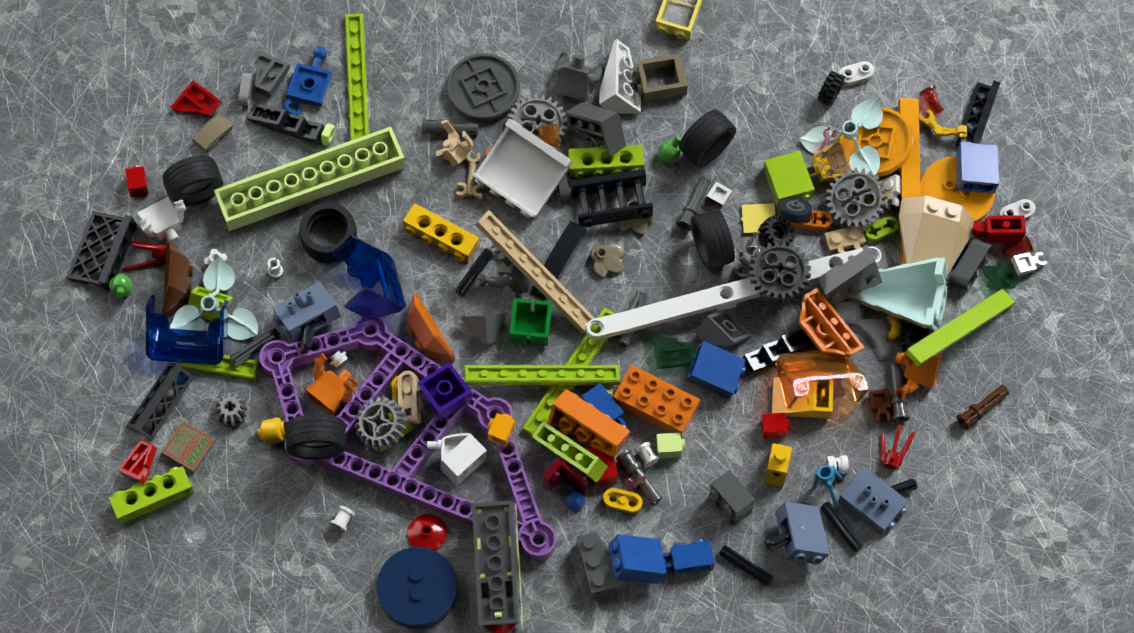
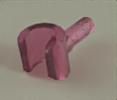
(827, 137)
(630, 483)

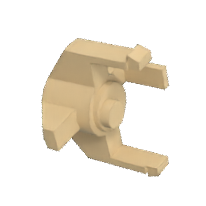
(453, 149)

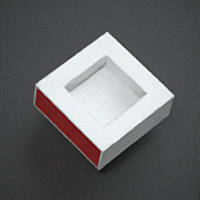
(719, 194)

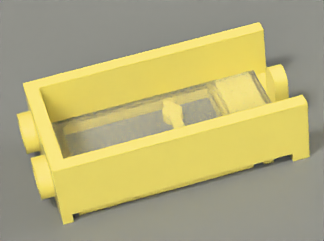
(678, 17)

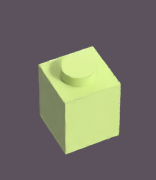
(669, 445)

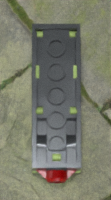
(497, 565)

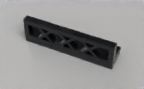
(984, 114)
(153, 399)

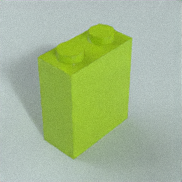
(788, 177)

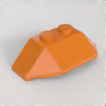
(826, 326)
(426, 332)

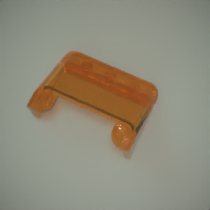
(803, 367)

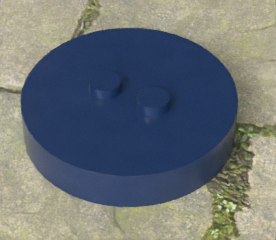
(416, 588)

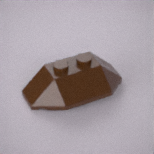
(176, 280)

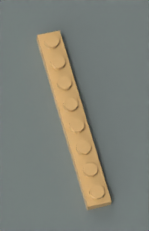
(534, 271)

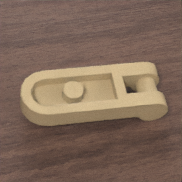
(409, 396)

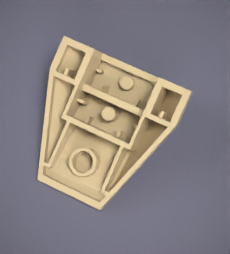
(933, 229)

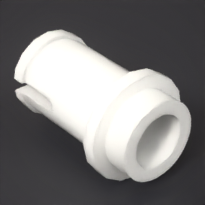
(275, 269)

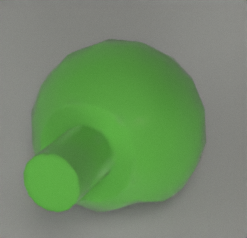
(669, 151)
(120, 285)

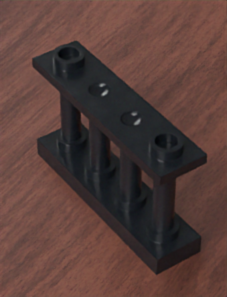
(607, 183)

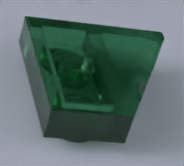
(671, 352)

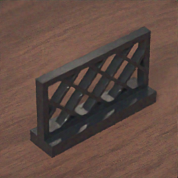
(117, 250)

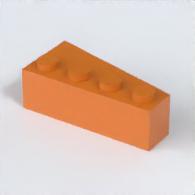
(587, 423)

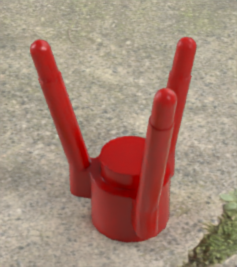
(158, 253)
(891, 458)

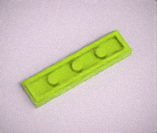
(245, 370)

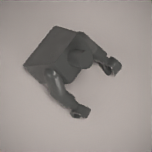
(575, 77)
(509, 275)

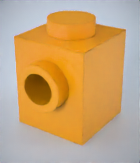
(501, 429)

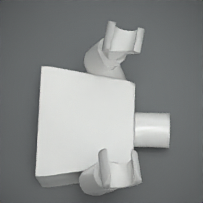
(162, 220)

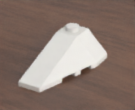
(618, 83)

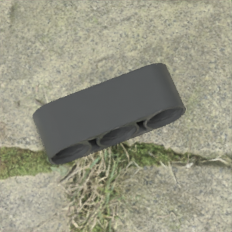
(971, 264)

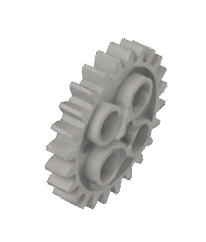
(541, 108)
(865, 211)

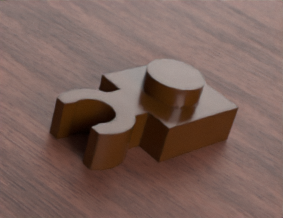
(880, 402)

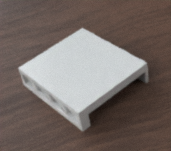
(522, 169)

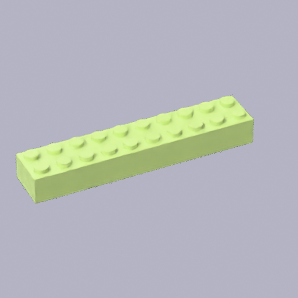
(309, 178)

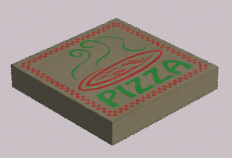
(188, 446)

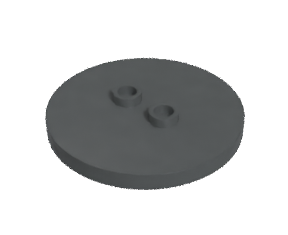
(483, 87)

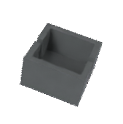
(731, 497)

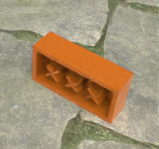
(656, 401)

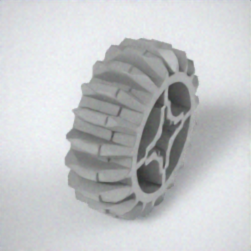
(381, 409)

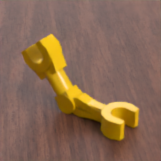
(960, 131)

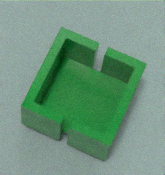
(529, 324)

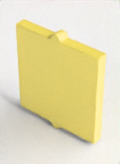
(754, 215)

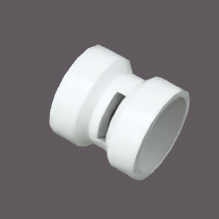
(841, 464)

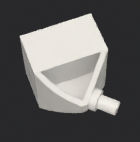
(459, 455)

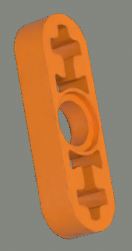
(818, 224)

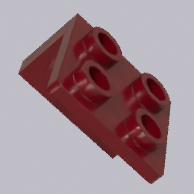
(564, 470)

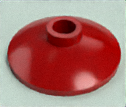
(432, 540)

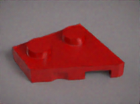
(196, 101)
(139, 462)

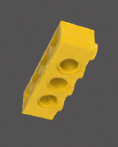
(437, 224)

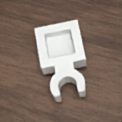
(893, 188)
(1026, 263)

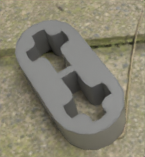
(246, 89)

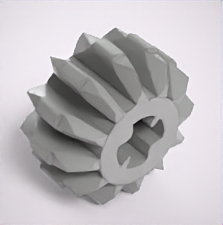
(231, 402)

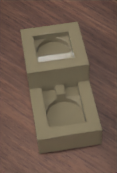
(211, 132)

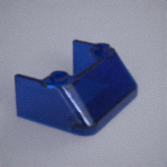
(378, 277)
(182, 344)

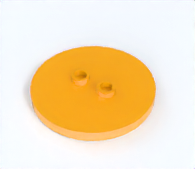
(891, 139)
(941, 183)

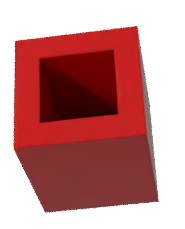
(137, 181)
(774, 425)

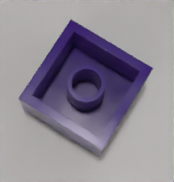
(444, 391)

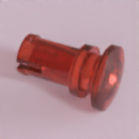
(932, 100)
(1017, 248)

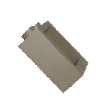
(665, 91)

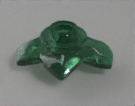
(998, 274)

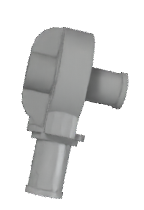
(744, 257)

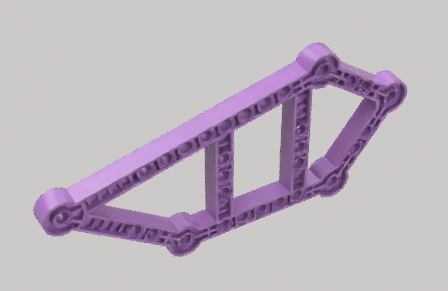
(407, 467)

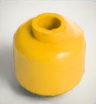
(272, 431)

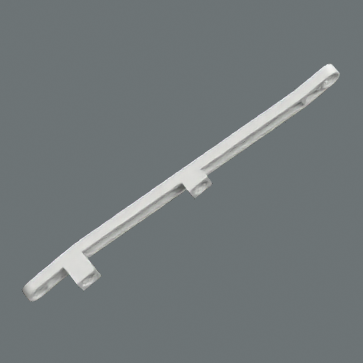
(703, 300)

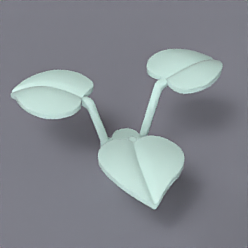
(864, 114)
(217, 276)

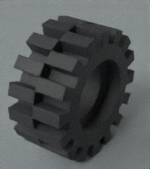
(831, 88)
(779, 225)
(910, 330)

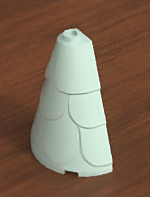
(910, 292)

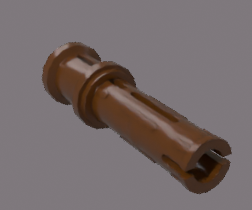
(977, 410)

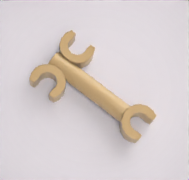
(470, 189)

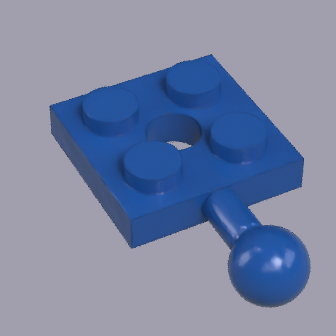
(304, 74)

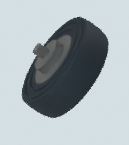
(794, 210)

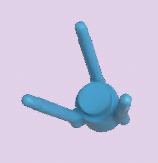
(827, 476)

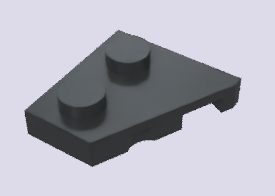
(270, 73)

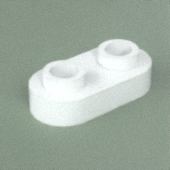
(857, 73)
(1018, 209)

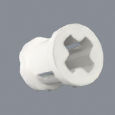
(647, 455)
(342, 518)

